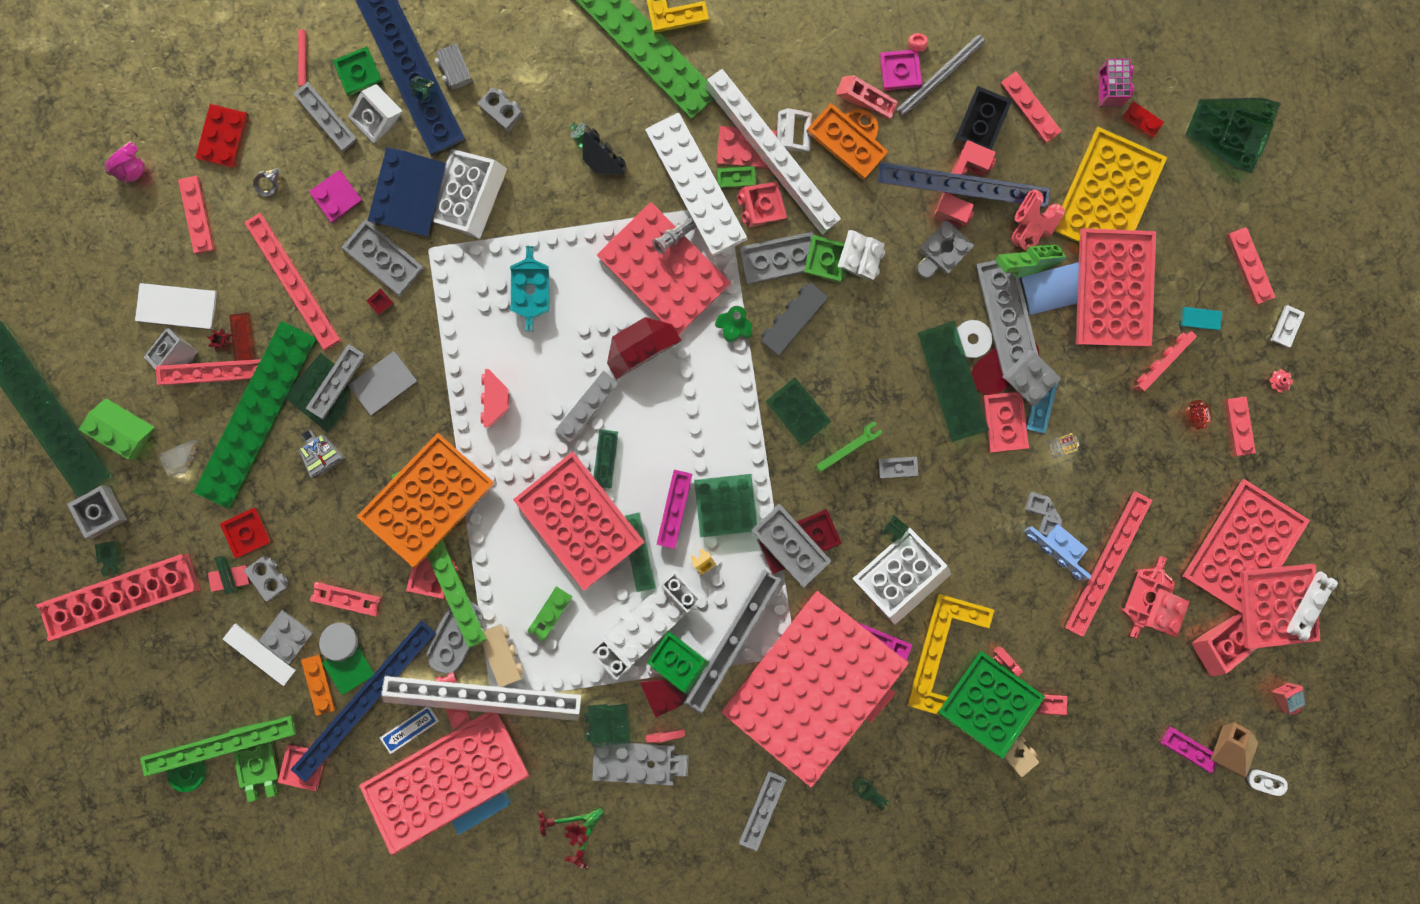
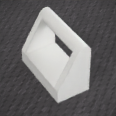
(786, 129)

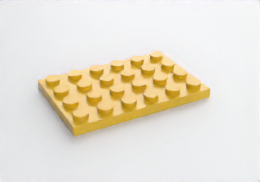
(1110, 186)

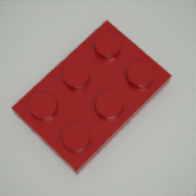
(221, 135)

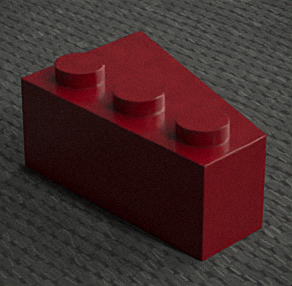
(662, 695)

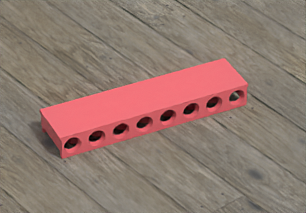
(118, 597)

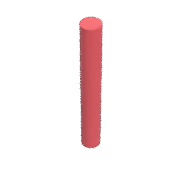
(301, 57)

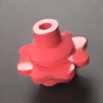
(1281, 380)

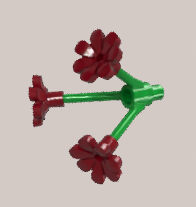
(575, 832)

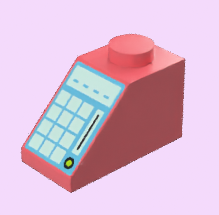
(1290, 698)

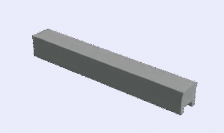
(732, 641)

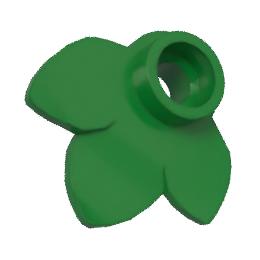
(734, 327)

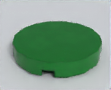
(187, 777)

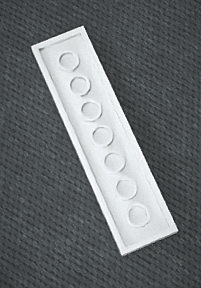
(696, 184)

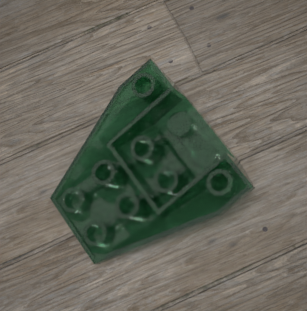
(1234, 129)

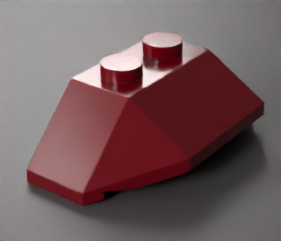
(640, 344)

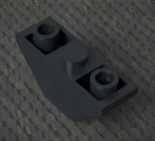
(600, 155)

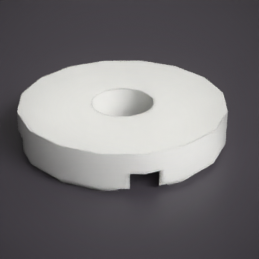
(983, 334)

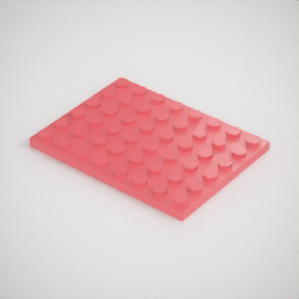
(814, 688)

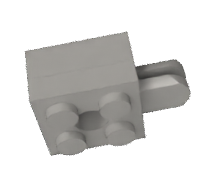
(942, 251)

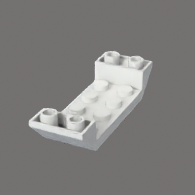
(645, 625)

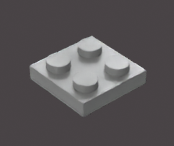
(286, 637)

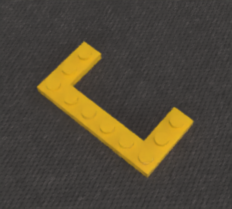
(677, 17)
(943, 612)

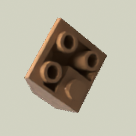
(1235, 749)

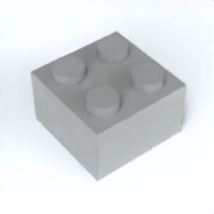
(1031, 377)
(97, 512)

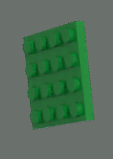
(991, 705)

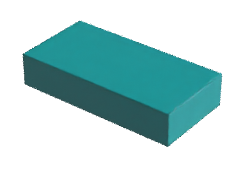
(1201, 318)

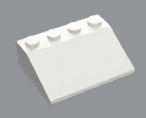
(468, 192)
(902, 576)

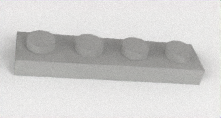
(325, 116)
(335, 381)
(586, 406)
(762, 810)

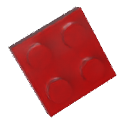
(245, 533)

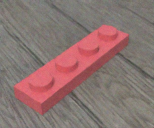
(1030, 107)
(196, 215)
(1251, 266)
(1159, 367)

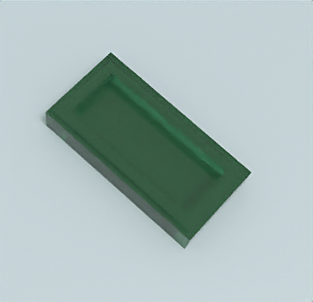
(226, 575)

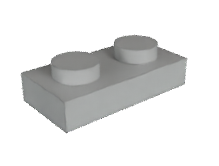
(898, 467)

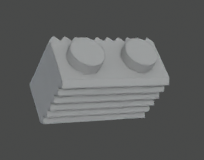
(453, 66)

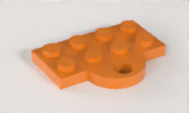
(849, 139)

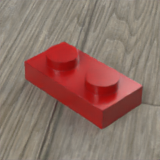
(1142, 119)

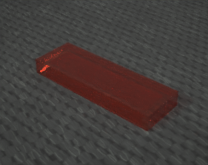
(242, 336)

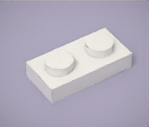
(1287, 326)

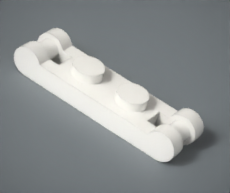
(1311, 606)

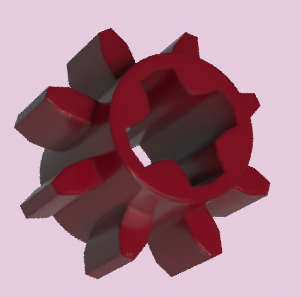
(214, 339)

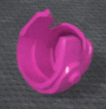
(124, 164)

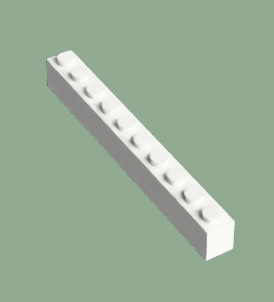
(772, 152)
(481, 698)

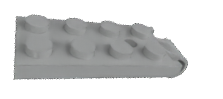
(630, 763)

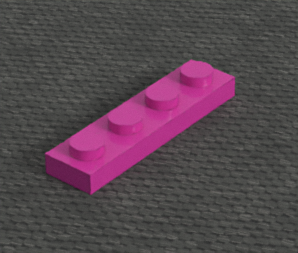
(674, 509)

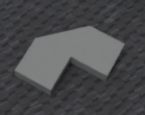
(1043, 506)

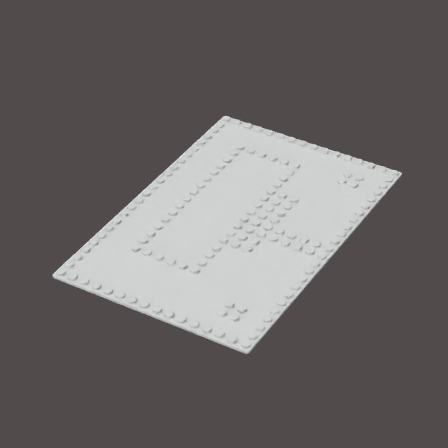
(677, 411)

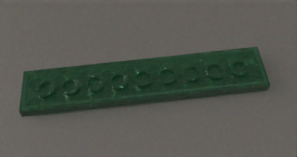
(48, 417)

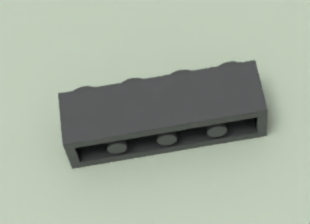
(794, 319)

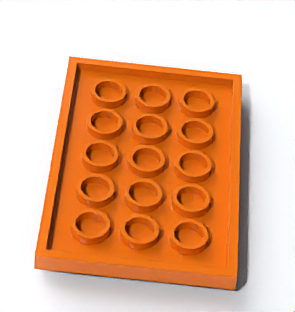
(425, 500)

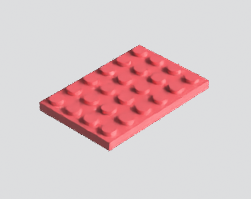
(670, 284)
(1115, 287)
(578, 521)
(1248, 535)

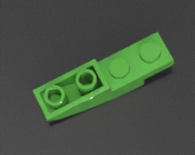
(1032, 261)

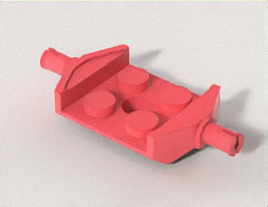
(1146, 581)

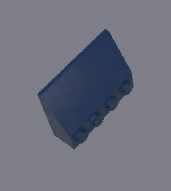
(407, 192)

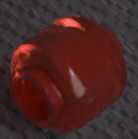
(1198, 414)

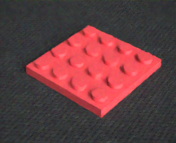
(1270, 603)

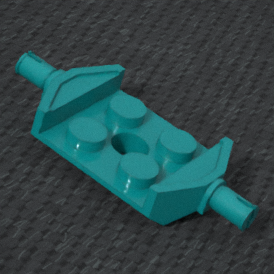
(529, 273)

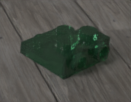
(607, 725)

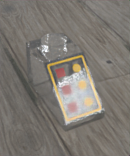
(1063, 445)
(180, 458)

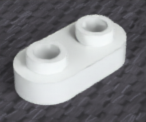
(1266, 782)

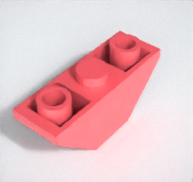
(495, 399)

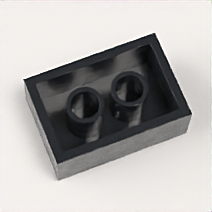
(983, 118)

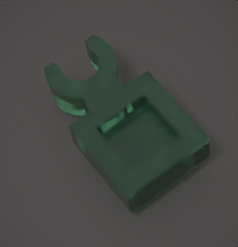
(107, 554)

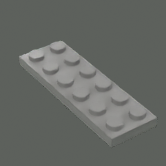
(1006, 314)

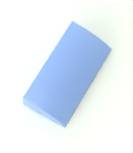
(1051, 289)

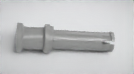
(672, 236)

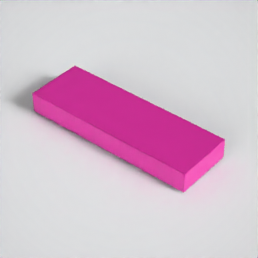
(1189, 749)

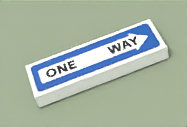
(409, 729)

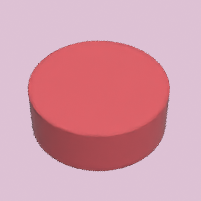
(918, 42)

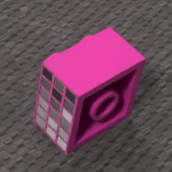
(1115, 82)

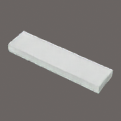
(259, 654)

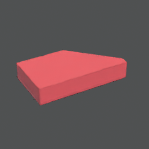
(665, 736)

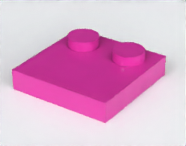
(900, 70)
(335, 196)

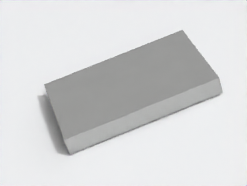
(383, 383)

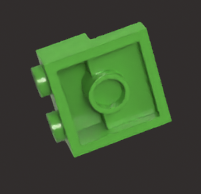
(824, 259)

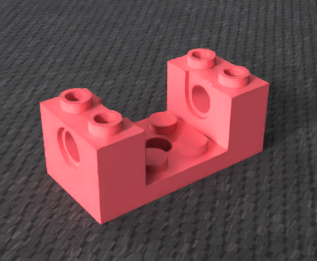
(976, 161)

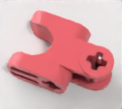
(1032, 223)

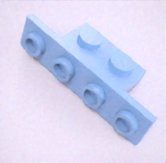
(1062, 547)

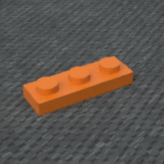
(318, 685)

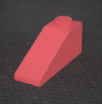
(866, 96)

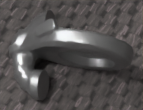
(272, 176)

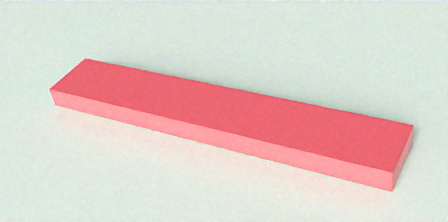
(206, 372)

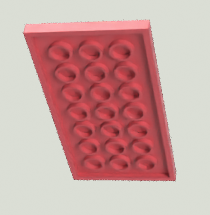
(443, 781)

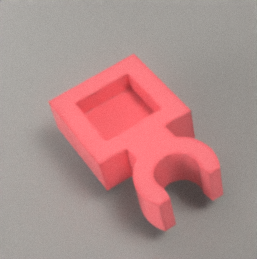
(1003, 658)

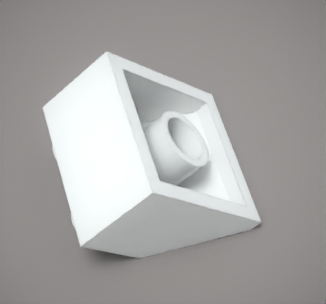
(374, 113)

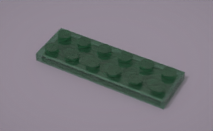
(953, 381)

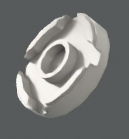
(338, 642)

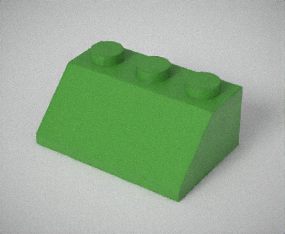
(117, 429)

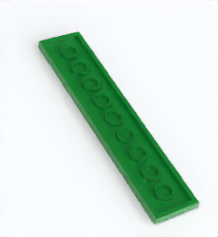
(254, 415)

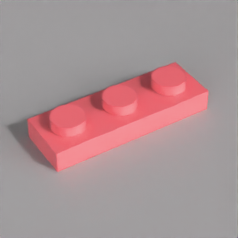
(1240, 426)

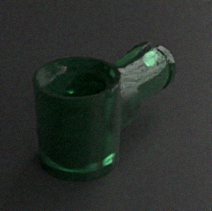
(870, 793)

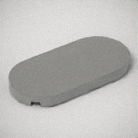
(448, 647)

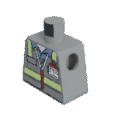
(319, 454)

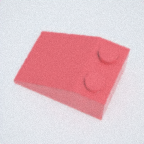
(1223, 646)

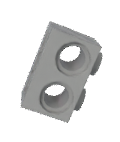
(497, 112)
(262, 582)

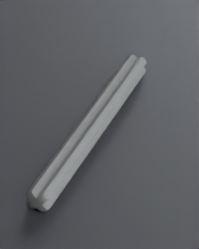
(944, 72)

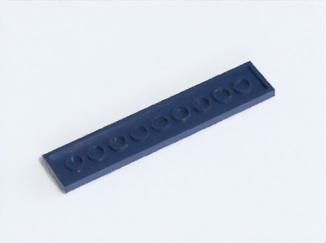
(406, 62)

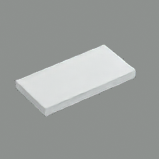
(176, 306)

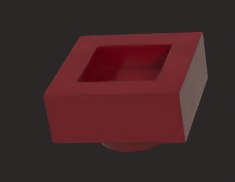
(380, 302)

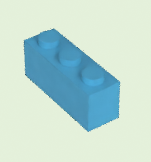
(481, 812)

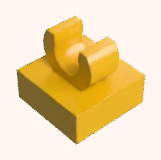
(703, 562)

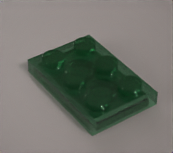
(798, 411)

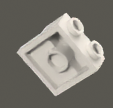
(861, 255)

